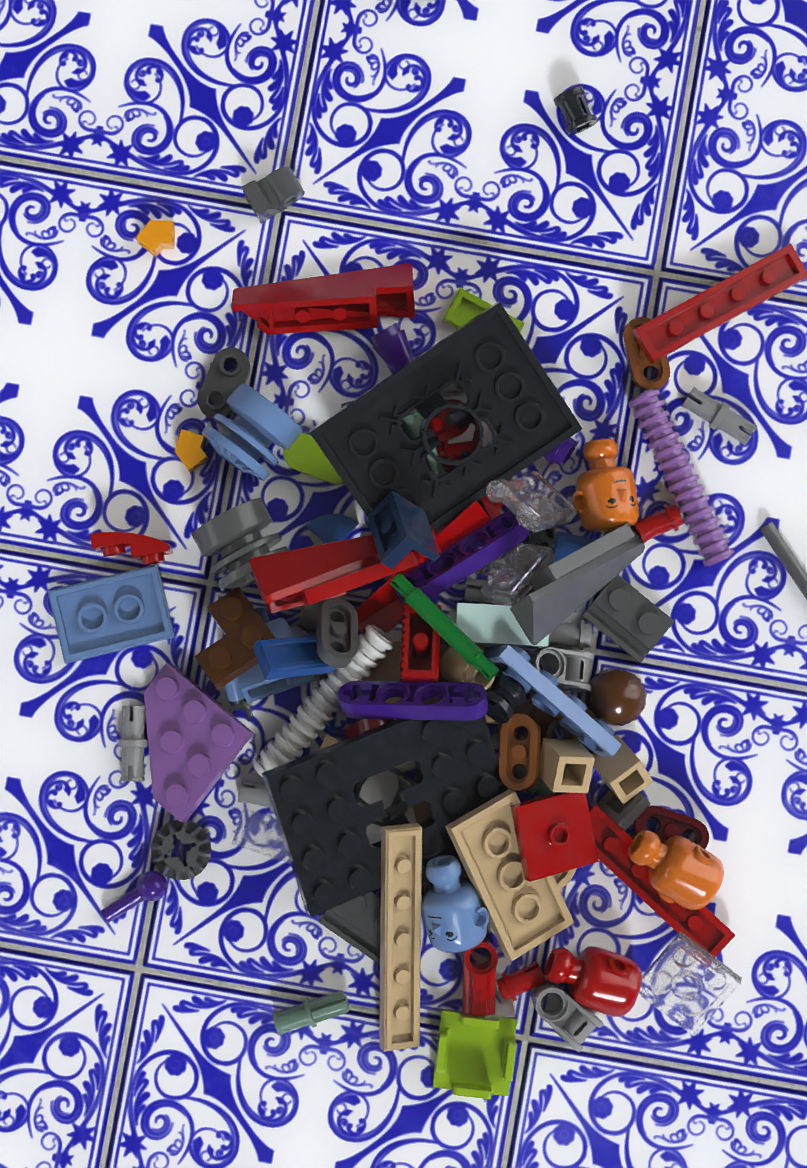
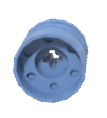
(252, 431)

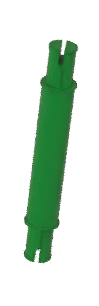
(444, 626)

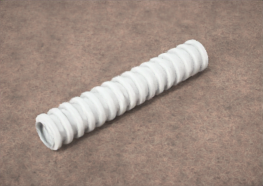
(323, 703)

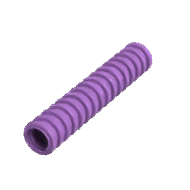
(681, 477)

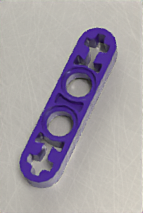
(496, 538)
(412, 704)

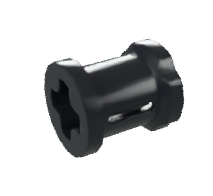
(575, 110)

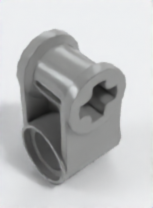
(567, 666)
(568, 1019)

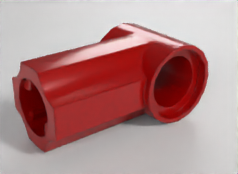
(479, 982)

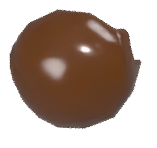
(616, 696)

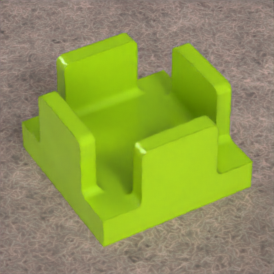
(475, 1054)

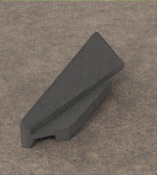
(574, 580)

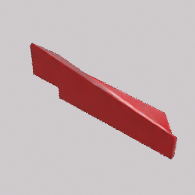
(384, 607)

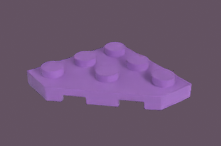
(188, 741)

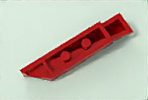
(329, 301)
(325, 569)

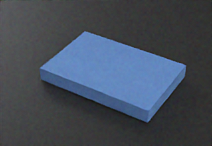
(111, 614)

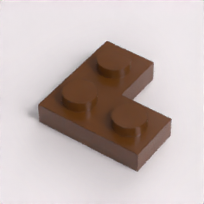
(234, 652)

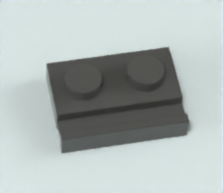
(628, 618)
(357, 923)

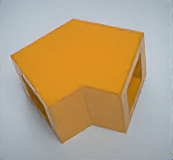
(157, 236)
(190, 449)

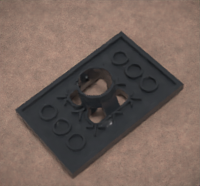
(502, 389)
(328, 821)

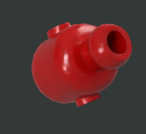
(597, 978)

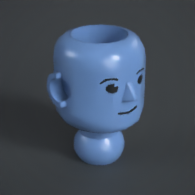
(452, 908)

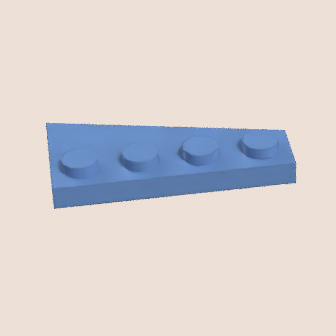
(552, 701)

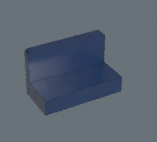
(399, 528)

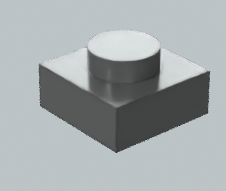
(621, 813)

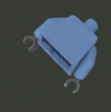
(252, 684)

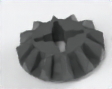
(196, 857)

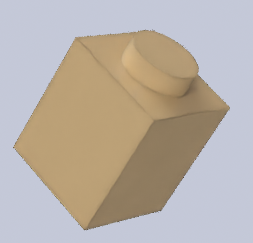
(565, 765)
(622, 772)

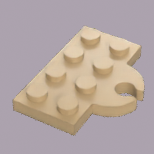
(518, 910)

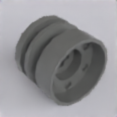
(237, 539)

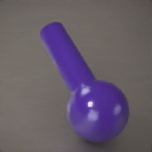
(150, 887)

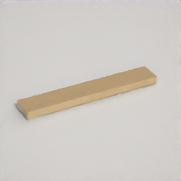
(400, 936)

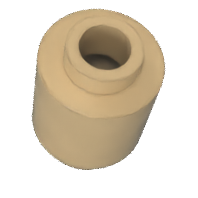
(456, 669)

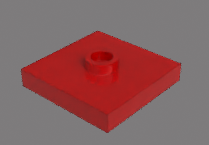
(554, 834)

